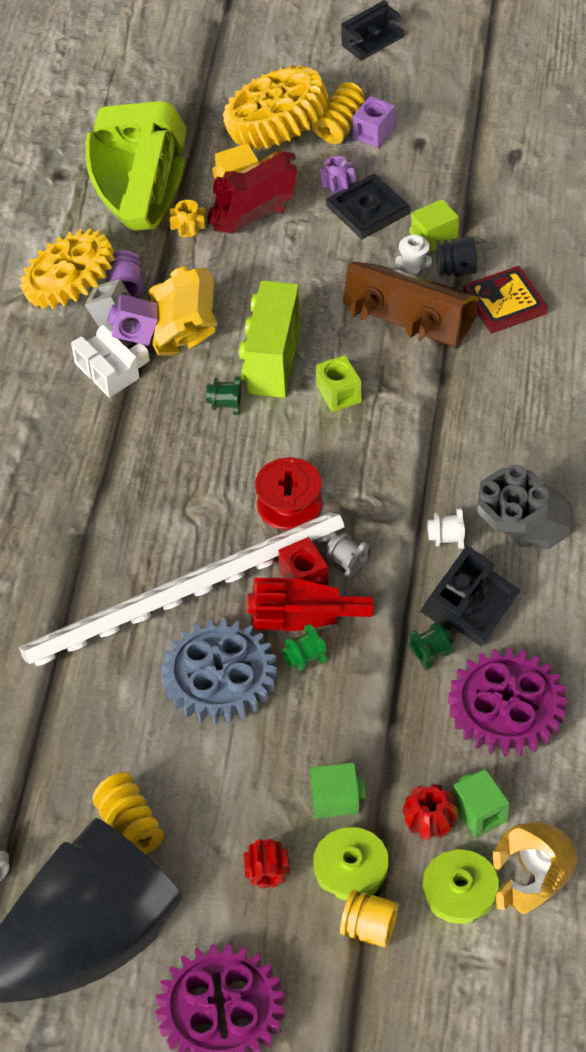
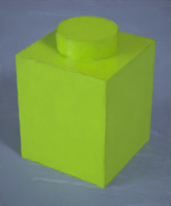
(435, 223)

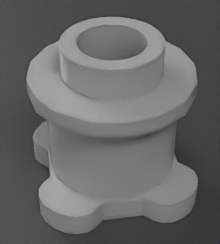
(347, 554)

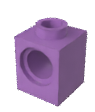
(374, 121)
(138, 330)

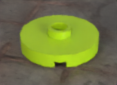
(342, 877)
(459, 903)

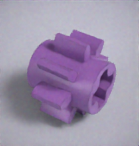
(337, 173)

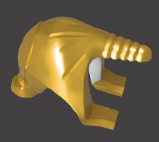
(543, 853)

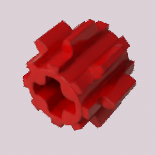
(266, 863)

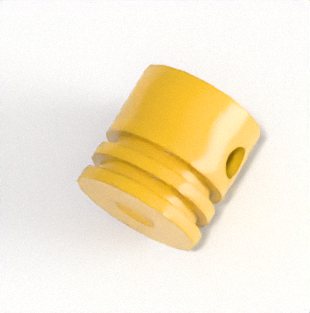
(369, 918)

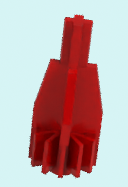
(295, 602)

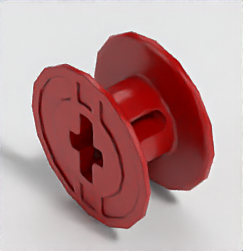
(286, 476)

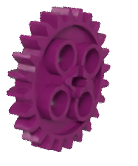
(507, 702)
(256, 1001)

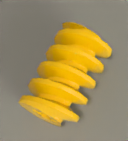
(339, 115)
(126, 811)

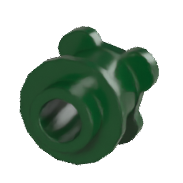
(225, 394)
(431, 644)

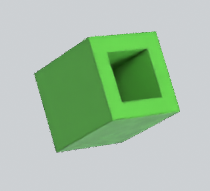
(336, 790)
(480, 802)

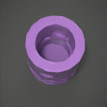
(128, 269)

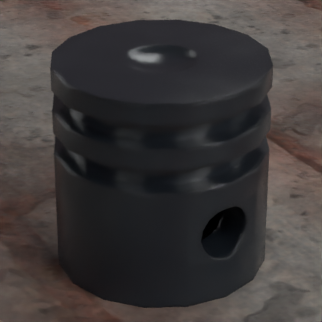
(456, 256)

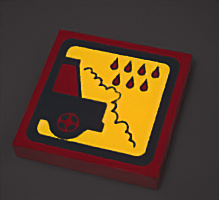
(506, 299)

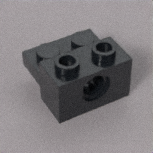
(450, 598)

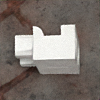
(109, 360)

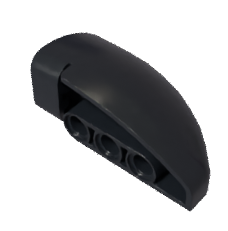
(83, 916)

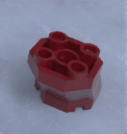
(252, 192)

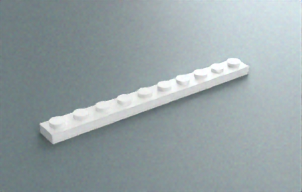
(170, 594)

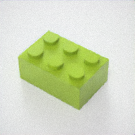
(271, 339)

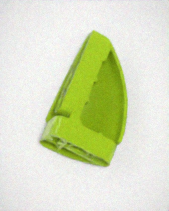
(136, 160)

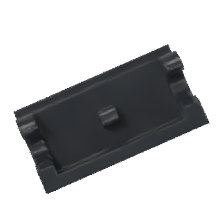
(371, 30)

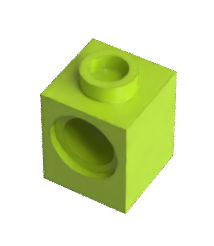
(338, 383)

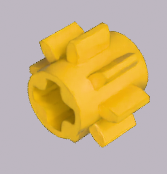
(187, 218)

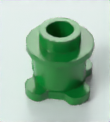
(304, 649)

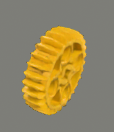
(276, 107)

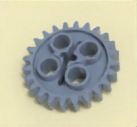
(219, 671)

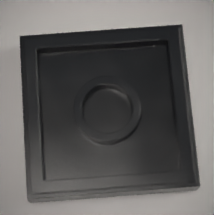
(368, 206)

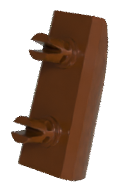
(410, 302)

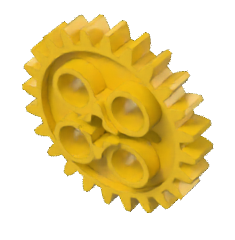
(67, 268)

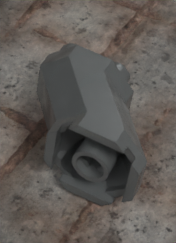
(524, 507)

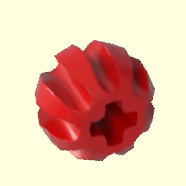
(430, 811)

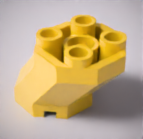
(183, 310)

